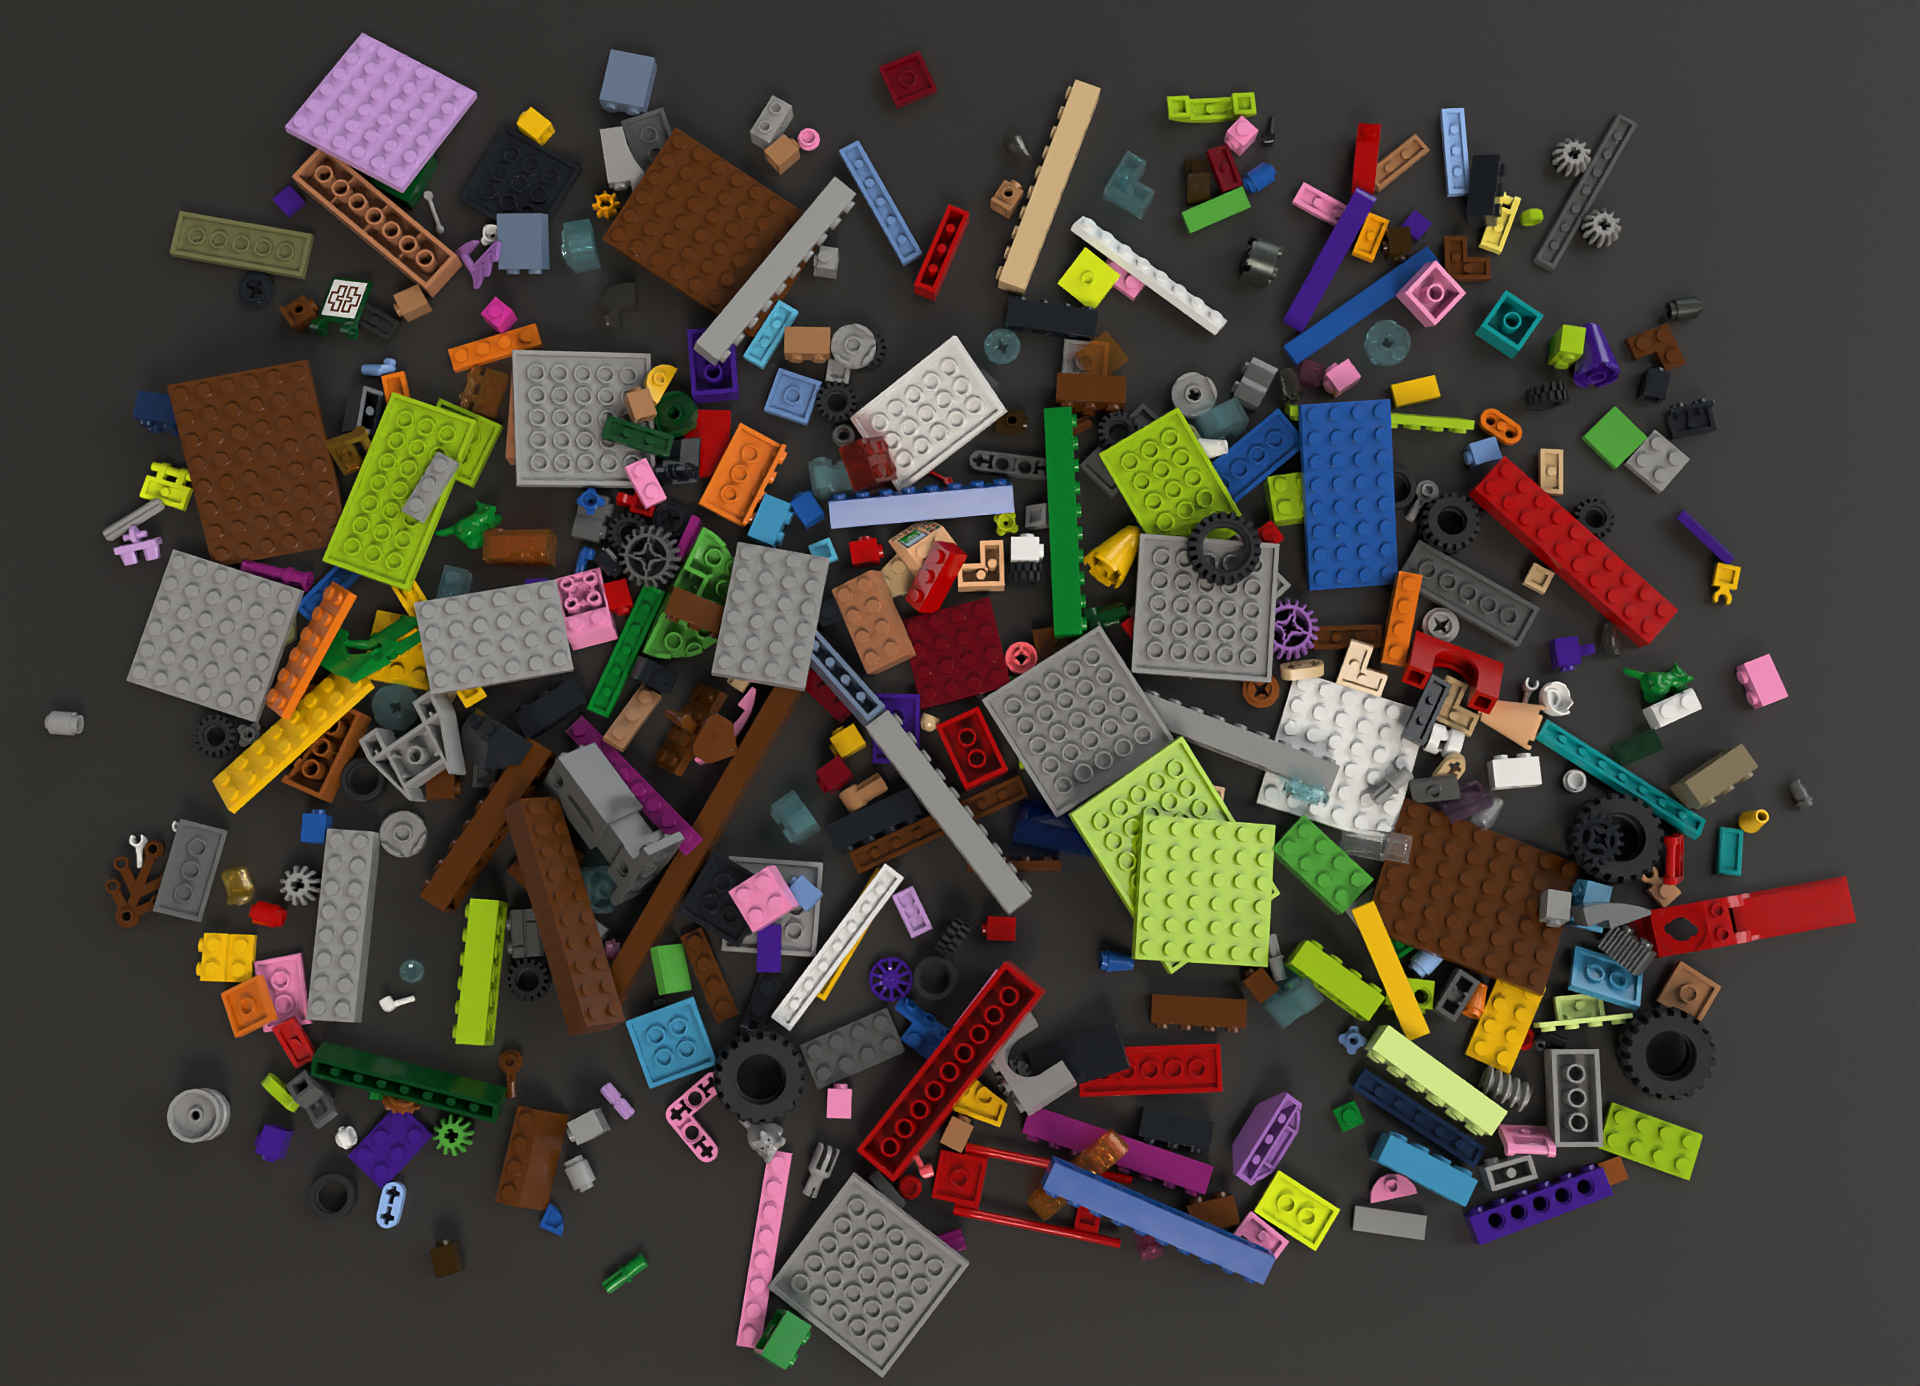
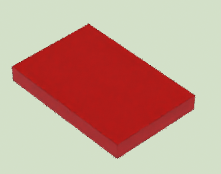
(715, 434)

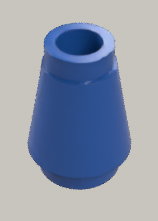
(1114, 961)

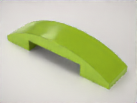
(1211, 109)

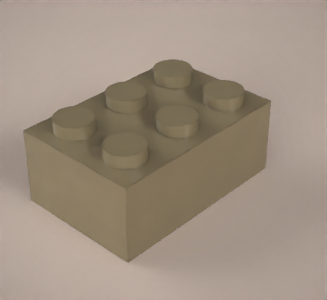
(1714, 777)

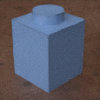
(1482, 453)
(804, 892)

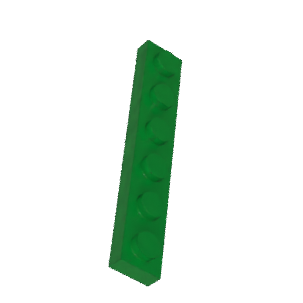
(626, 651)

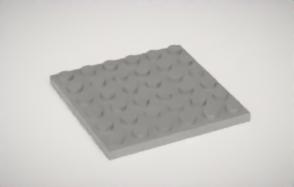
(562, 413)
(1201, 627)
(215, 636)
(1078, 721)
(868, 1275)

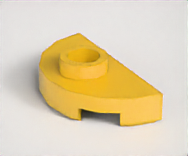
(658, 380)

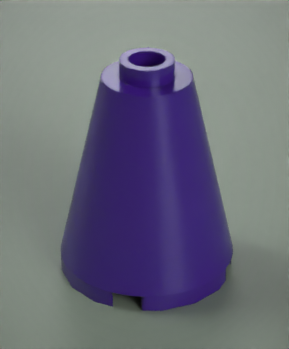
(1597, 362)

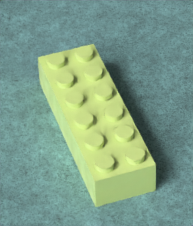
(1435, 1080)

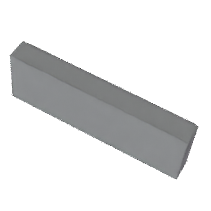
(1389, 1222)

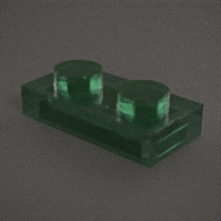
(1637, 748)

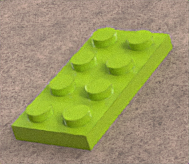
(1650, 1141)

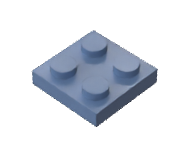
(793, 397)

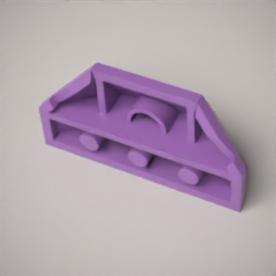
(1266, 1137)

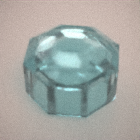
(412, 971)

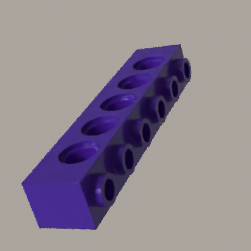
(1596, 1189)

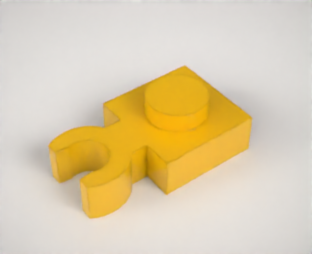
(1726, 579)

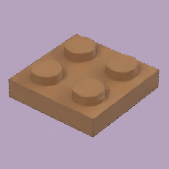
(1688, 991)

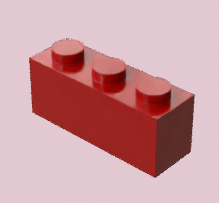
(936, 577)

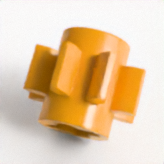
(606, 199)

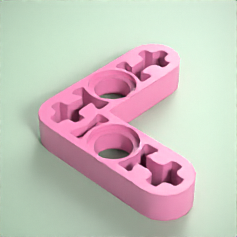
(688, 1119)

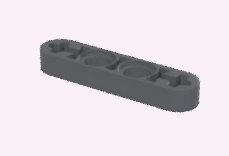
(1012, 469)

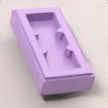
(912, 911)

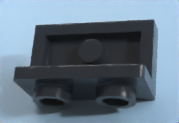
(1690, 419)

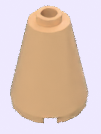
(1515, 721)

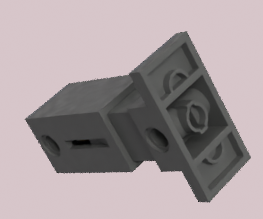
(609, 819)

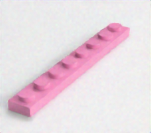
(764, 1249)

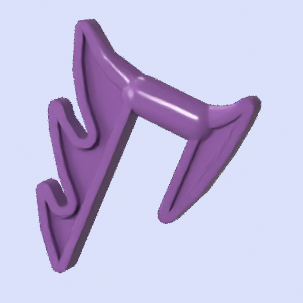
(483, 265)

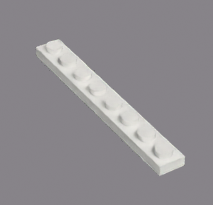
(1150, 276)
(837, 947)

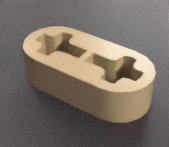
(1302, 669)
(1445, 766)

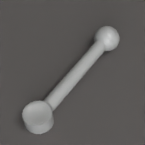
(429, 196)

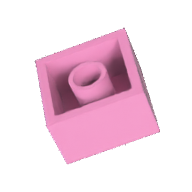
(1430, 294)
(763, 898)

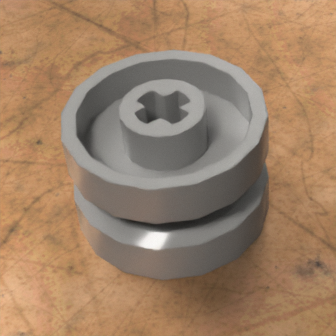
(194, 1127)

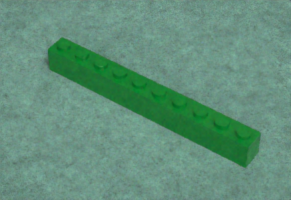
(1063, 523)

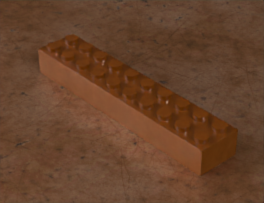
(564, 915)

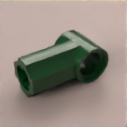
(1105, 616)

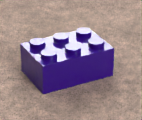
(708, 381)

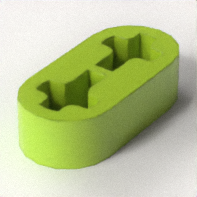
(279, 1091)

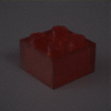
(868, 463)

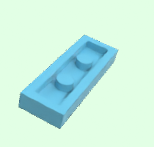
(770, 334)

